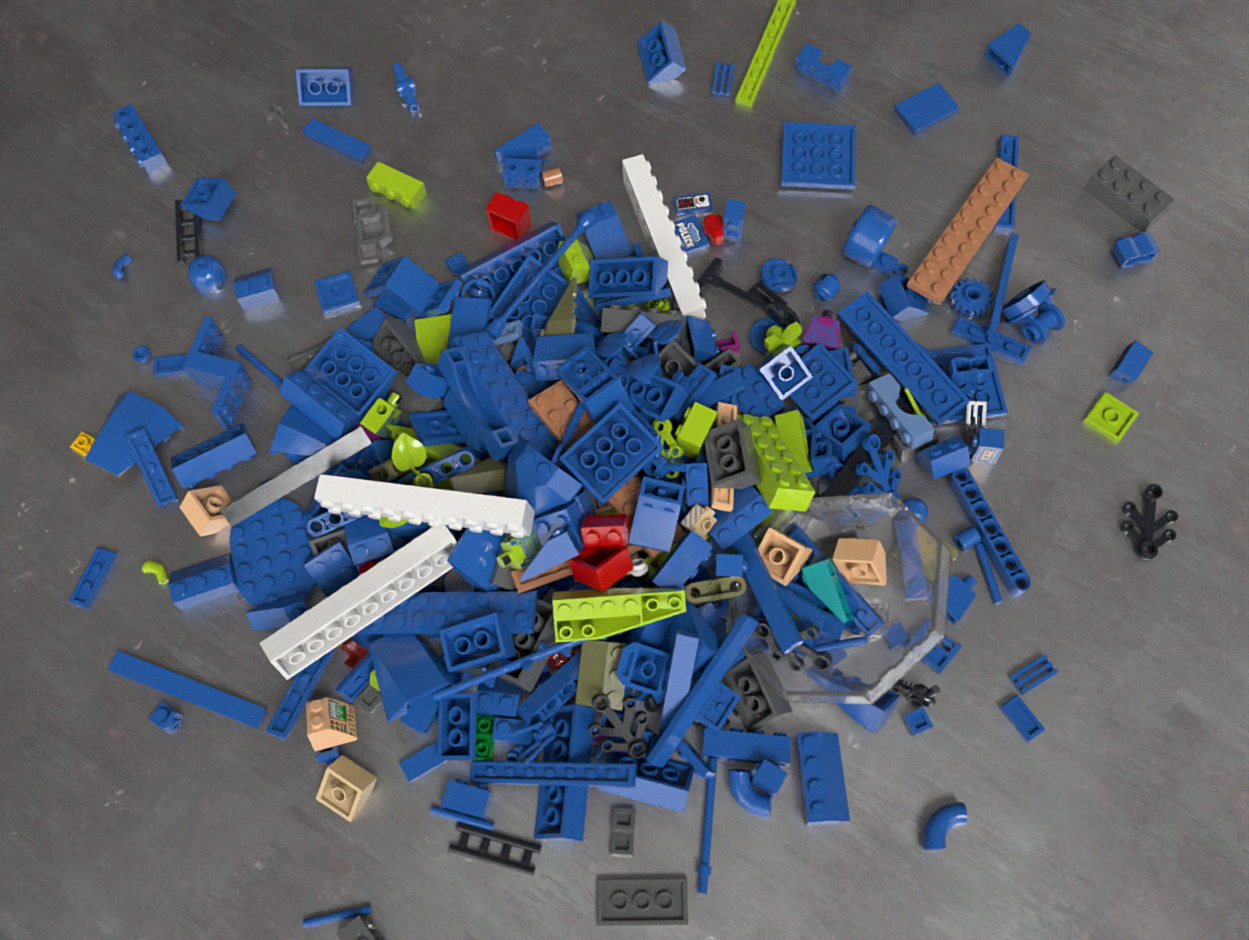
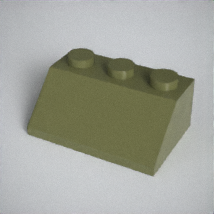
(598, 673)

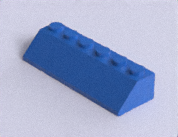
(502, 264)
(563, 808)

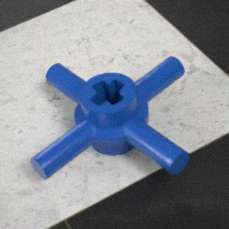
(661, 466)

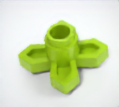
(778, 336)

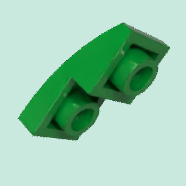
(484, 744)

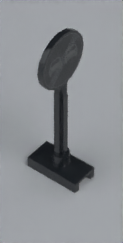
(776, 310)

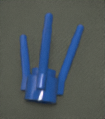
(543, 735)

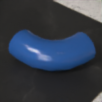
(746, 796)
(942, 821)

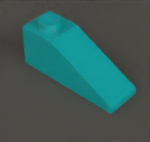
(825, 584)

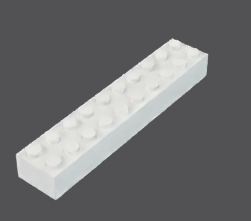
(661, 237)
(425, 505)
(360, 602)

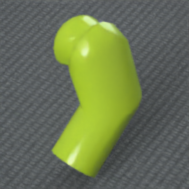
(156, 568)

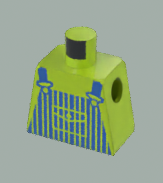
(382, 415)
(519, 551)

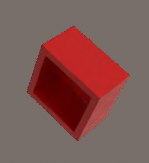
(508, 216)
(601, 565)

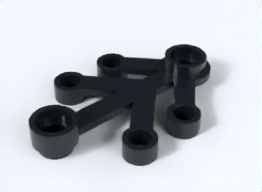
(1148, 524)
(818, 662)
(620, 728)

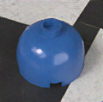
(206, 273)

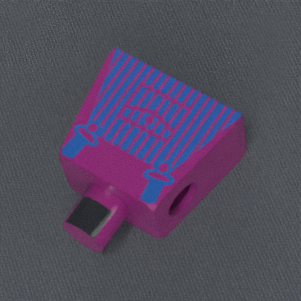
(823, 331)

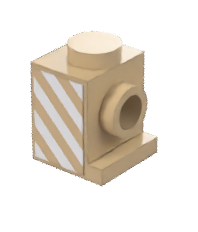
(699, 520)

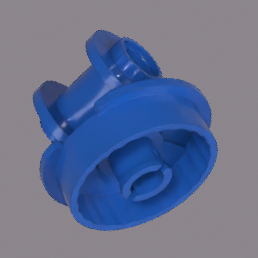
(1031, 299)

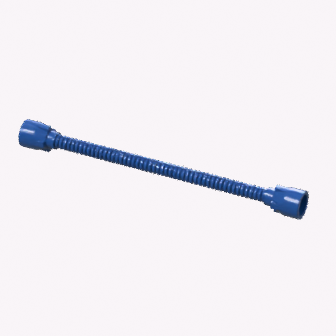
(496, 327)

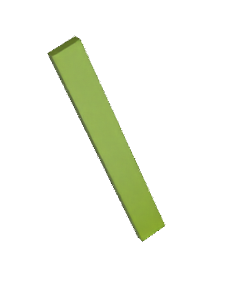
(765, 52)

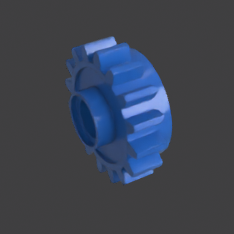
(962, 295)

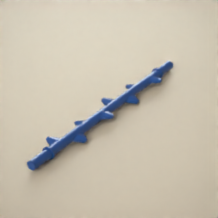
(506, 666)

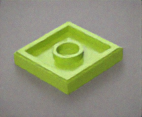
(1110, 417)

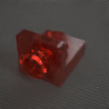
(354, 651)

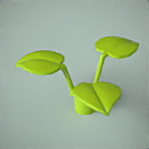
(409, 454)

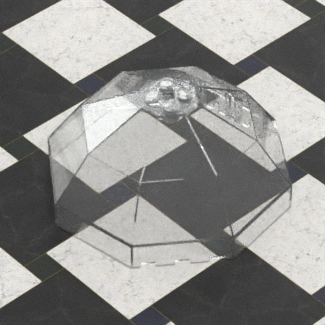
(909, 603)

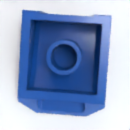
(642, 668)

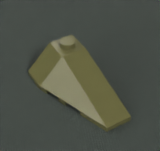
(563, 317)
(482, 478)

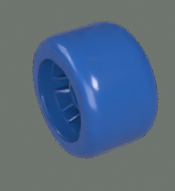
(869, 235)

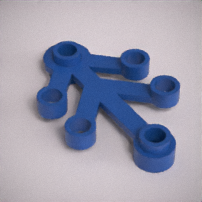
(881, 474)

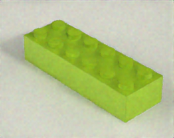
(781, 477)

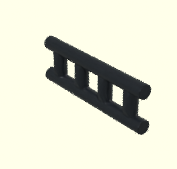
(181, 238)
(501, 861)

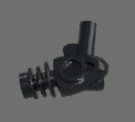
(918, 694)

